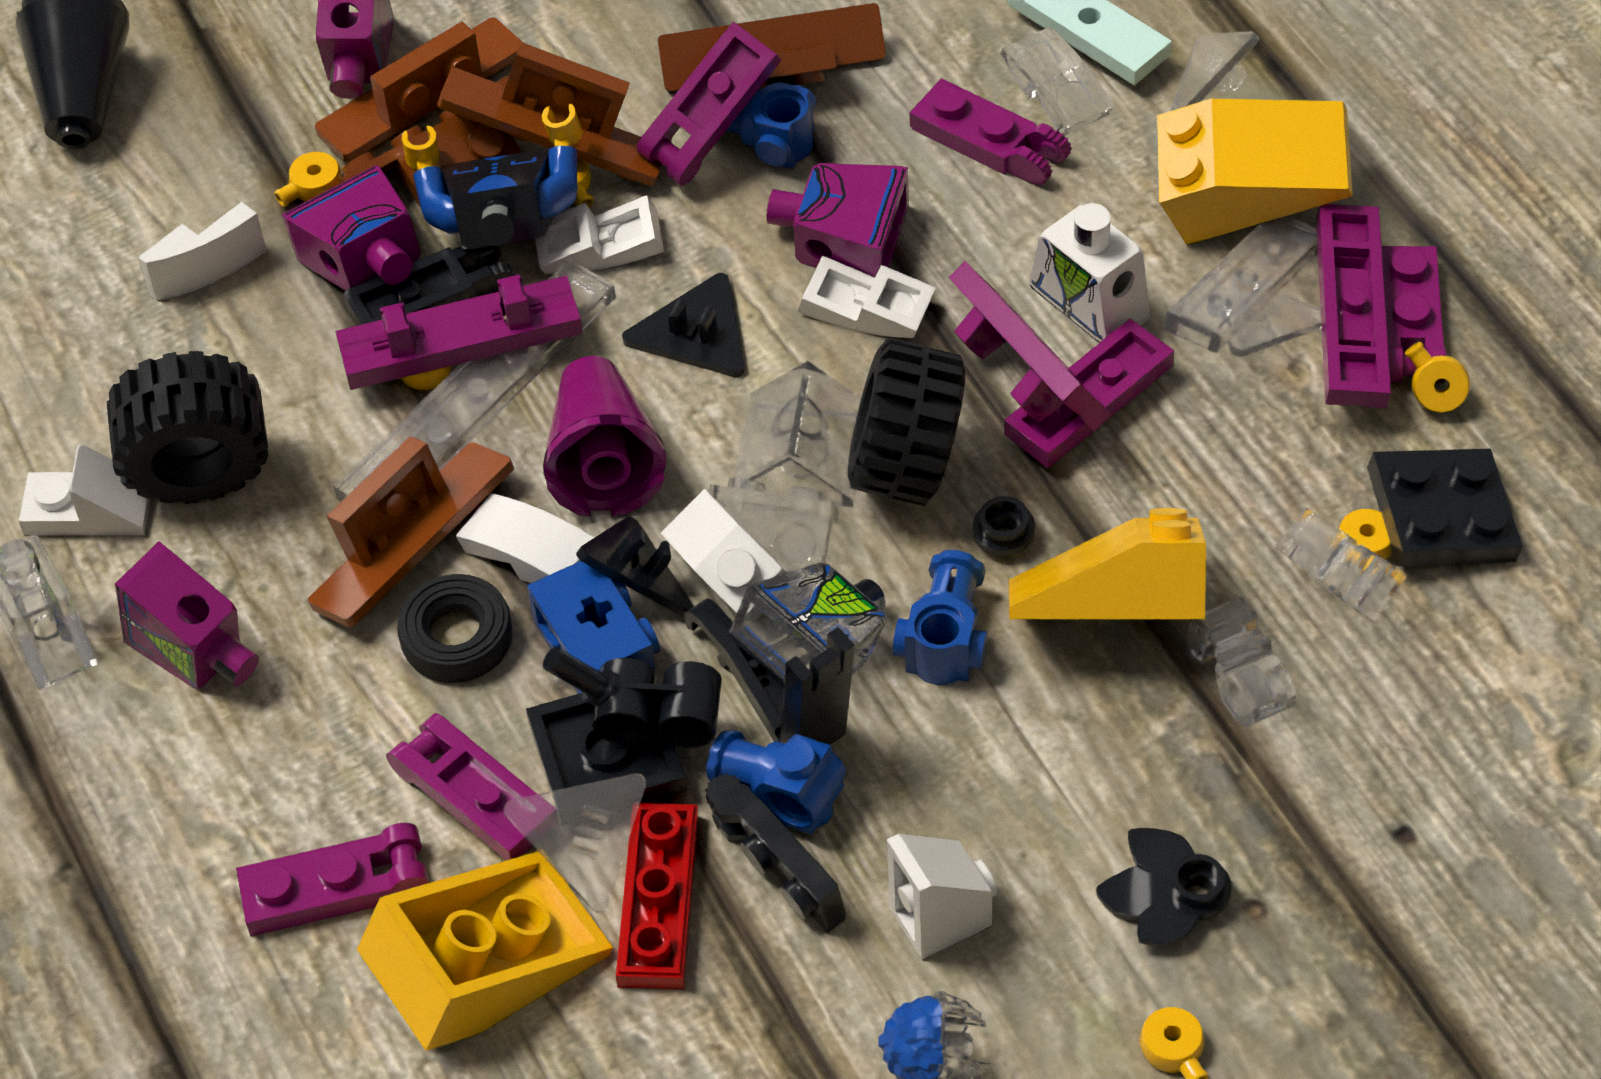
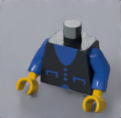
(498, 196)

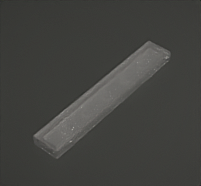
(480, 388)

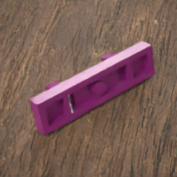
(1352, 306)
(458, 331)
(1049, 379)

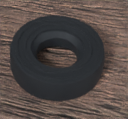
(463, 660)

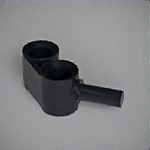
(637, 709)

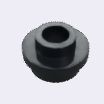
(1008, 514)

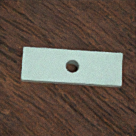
(1102, 34)

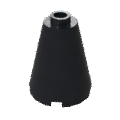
(73, 63)

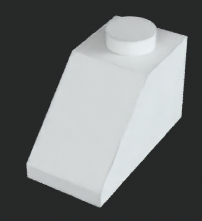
(720, 549)
(937, 891)

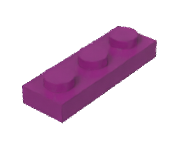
(1113, 372)

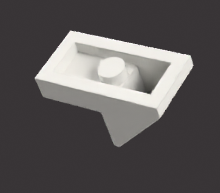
(82, 501)

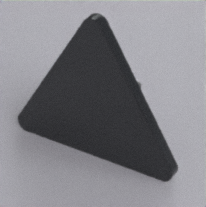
(694, 329)
(631, 559)

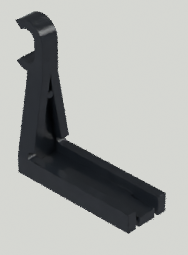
(806, 701)

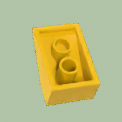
(1250, 162)
(1129, 572)
(479, 946)

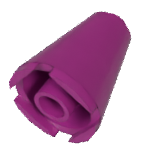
(601, 443)

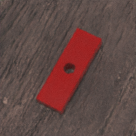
(658, 923)

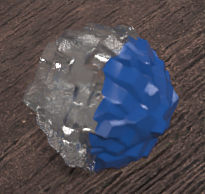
(931, 1039)

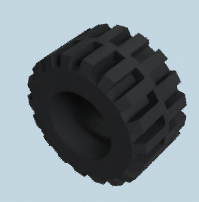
(906, 422)
(187, 427)

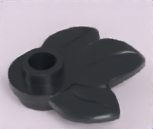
(1158, 884)

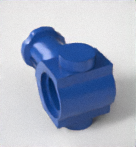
(778, 124)
(946, 617)
(791, 778)

